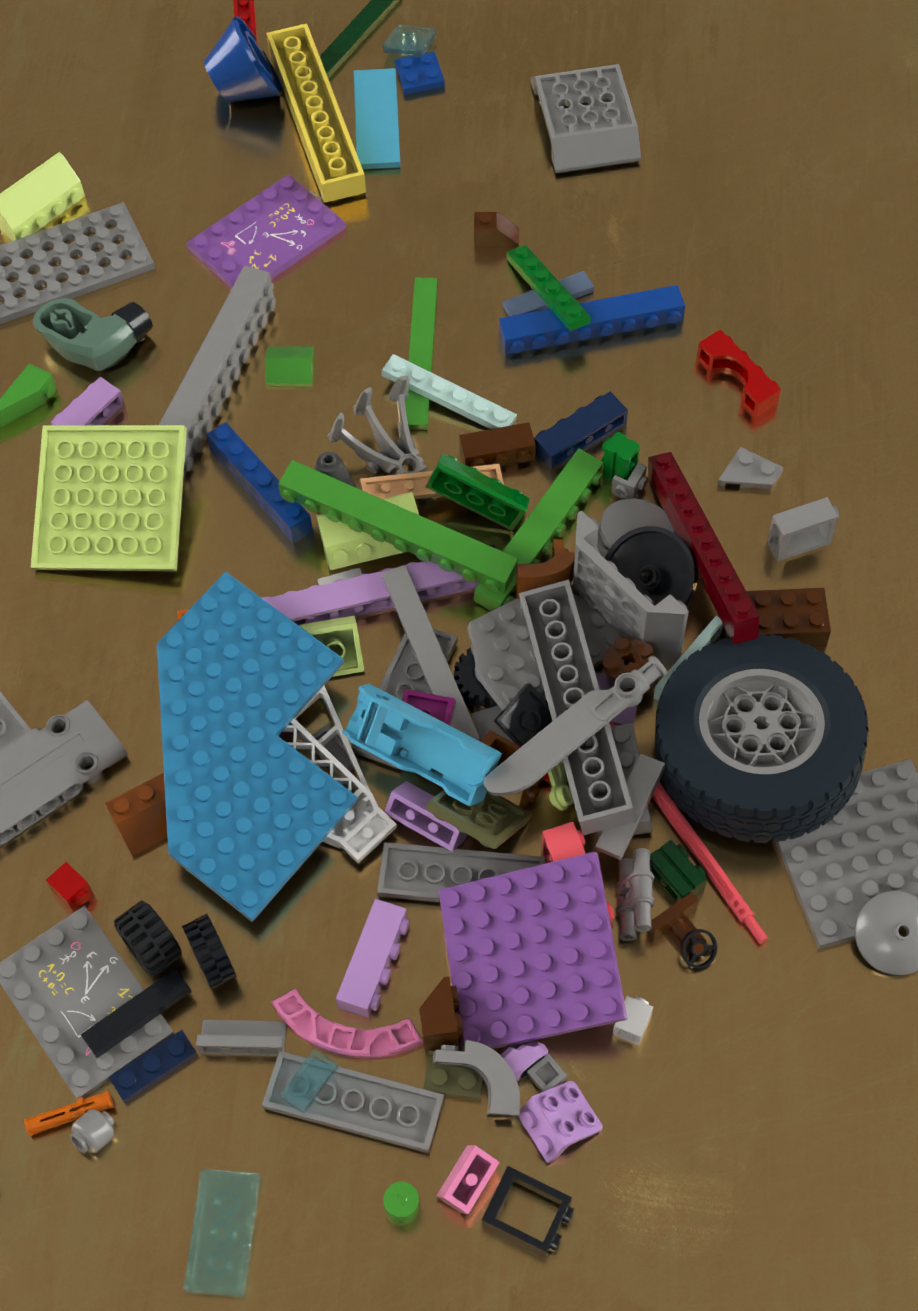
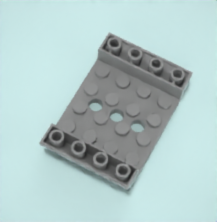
(593, 132)
(621, 603)

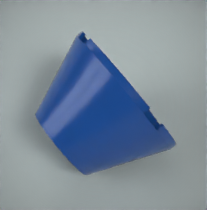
(240, 66)

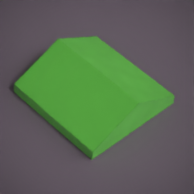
(289, 366)

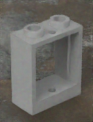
(802, 529)

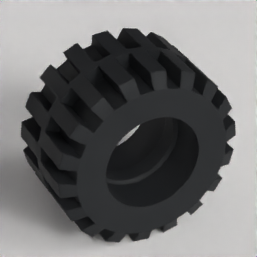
(148, 938)

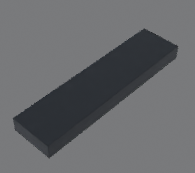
(136, 1013)

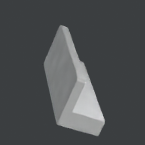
(242, 1037)

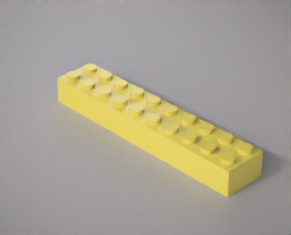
(316, 113)

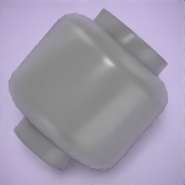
(92, 1131)

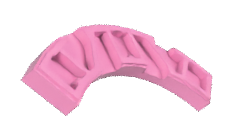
(344, 1039)

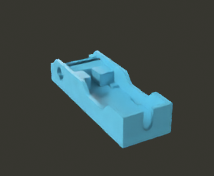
(427, 744)

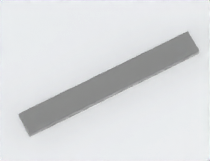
(426, 645)

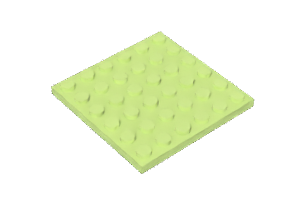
(109, 497)

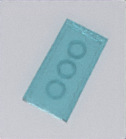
(222, 1233)

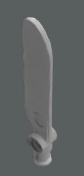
(571, 731)

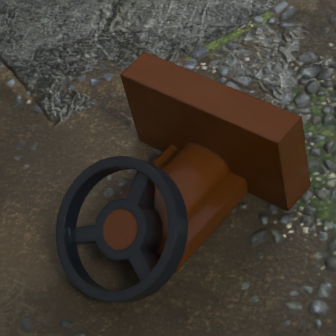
(682, 931)

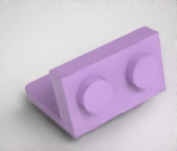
(558, 1119)

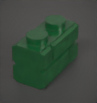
(676, 872)

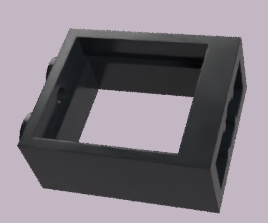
(490, 1219)

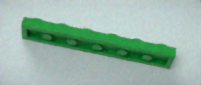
(548, 288)

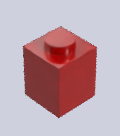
(69, 886)

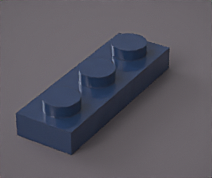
(153, 1066)

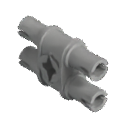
(634, 895)

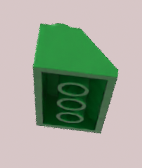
(478, 492)

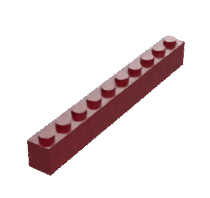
(713, 564)

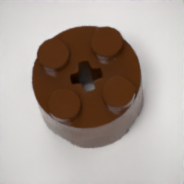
(625, 657)

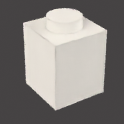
(638, 1017)

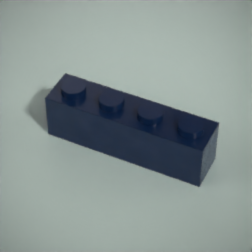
(580, 430)

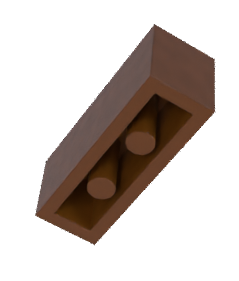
(498, 446)

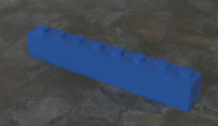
(607, 317)

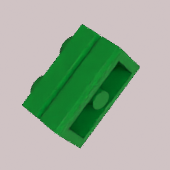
(619, 456)

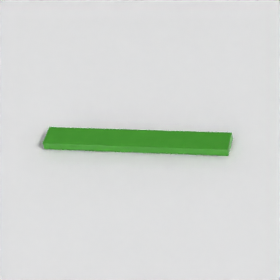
(421, 347)

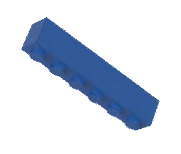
(258, 482)

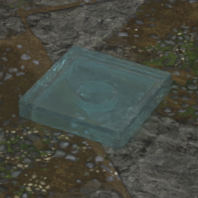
(409, 40)

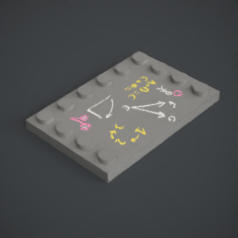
(68, 985)

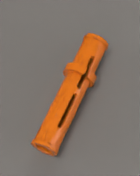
(67, 1113)

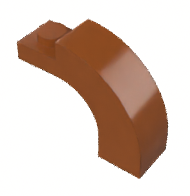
(547, 573)

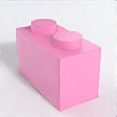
(467, 1179)

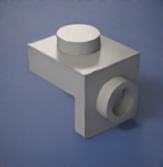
(629, 488)

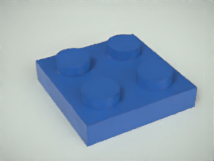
(419, 73)

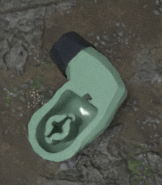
(86, 337)

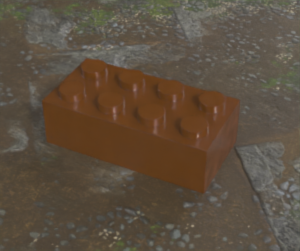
(793, 614)

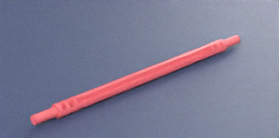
(707, 861)

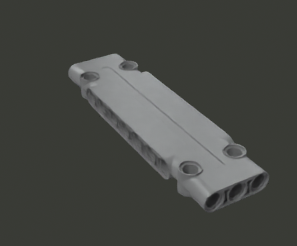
(47, 767)

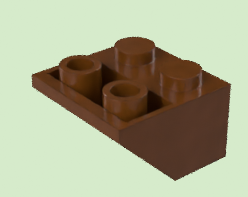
(438, 1017)

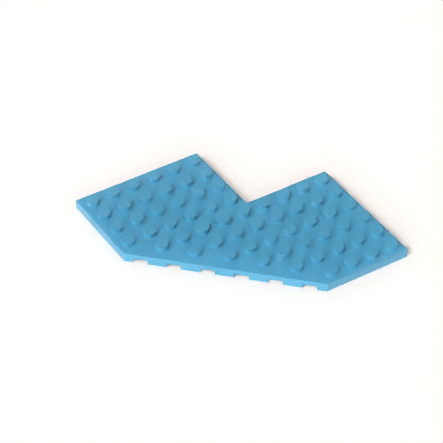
(236, 793)

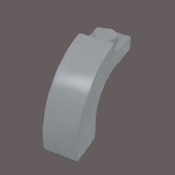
(492, 1067)

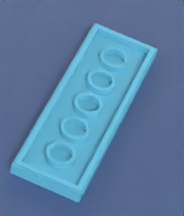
(376, 118)

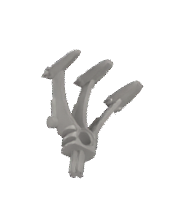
(381, 459)

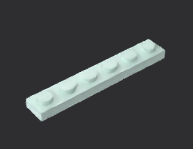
(449, 394)

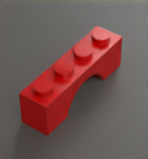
(721, 353)

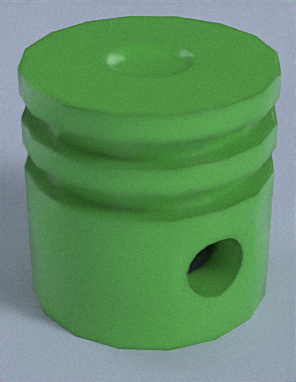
(402, 1203)

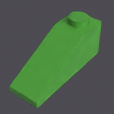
(26, 394)

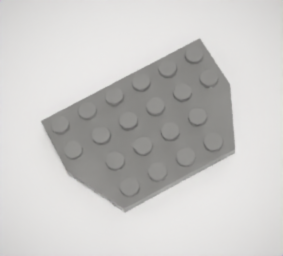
(506, 654)

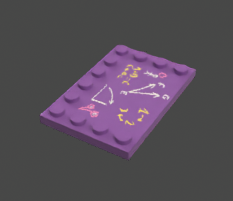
(267, 232)

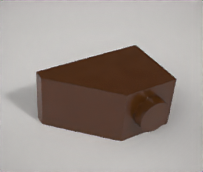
(494, 230)

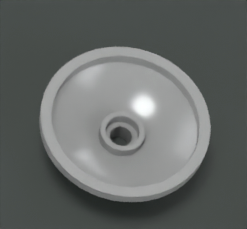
(879, 936)

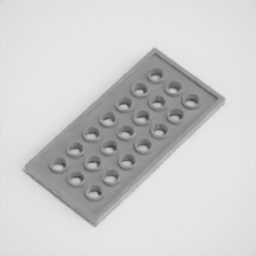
(70, 268)

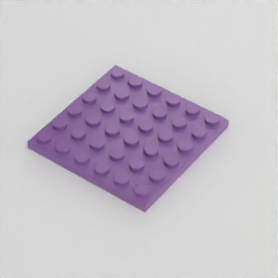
(533, 953)

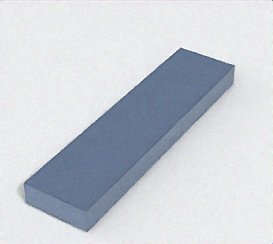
(576, 285)

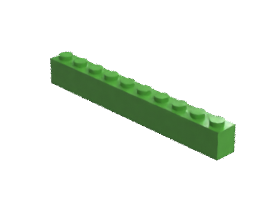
(398, 527)

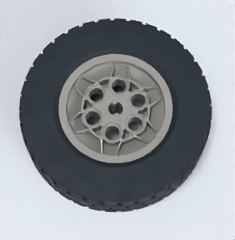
(764, 790)

